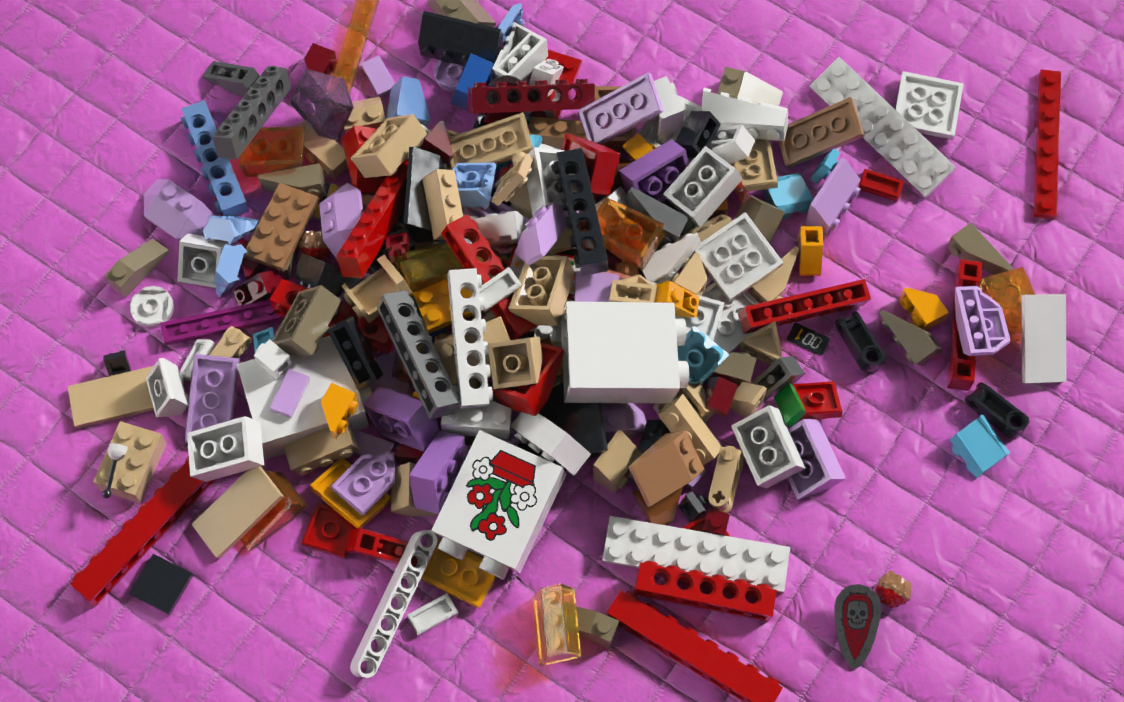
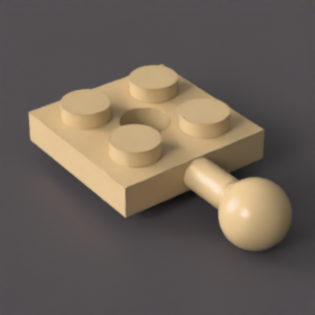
(513, 178)

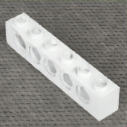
(469, 280)

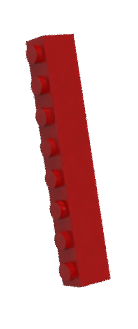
(374, 225)
(139, 535)
(692, 651)

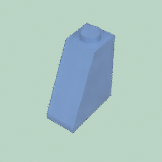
(408, 99)

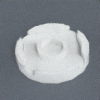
(151, 306)

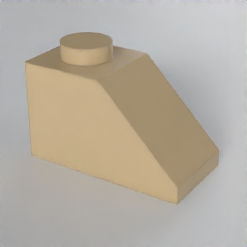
(748, 399)

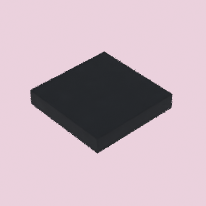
(161, 584)

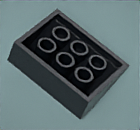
(579, 420)

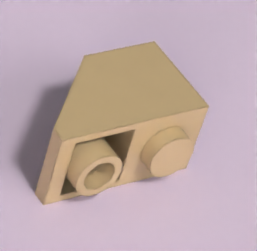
(692, 276)

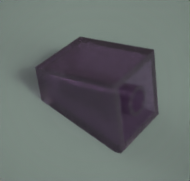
(323, 103)

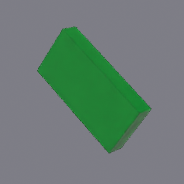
(789, 404)

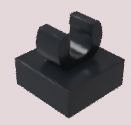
(117, 363)
(693, 506)

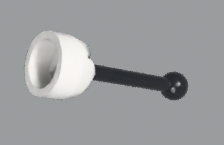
(116, 453)

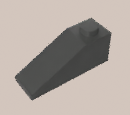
(231, 77)
(672, 219)

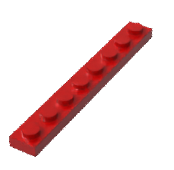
(1047, 144)

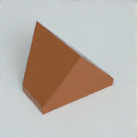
(661, 512)

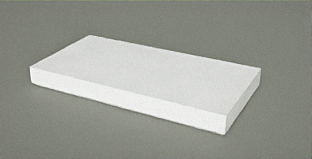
(1043, 338)

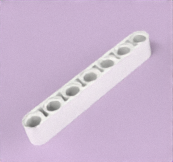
(385, 610)

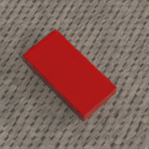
(881, 185)

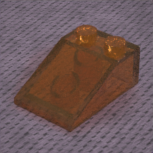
(273, 150)
(629, 233)
(278, 516)

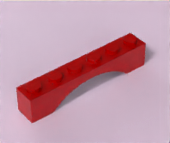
(962, 366)

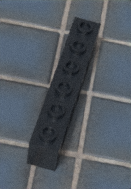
(574, 163)

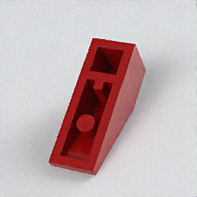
(377, 546)

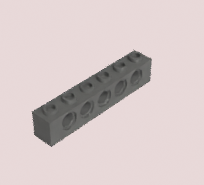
(251, 112)
(418, 354)

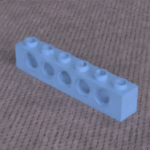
(230, 205)

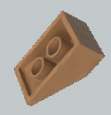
(666, 466)

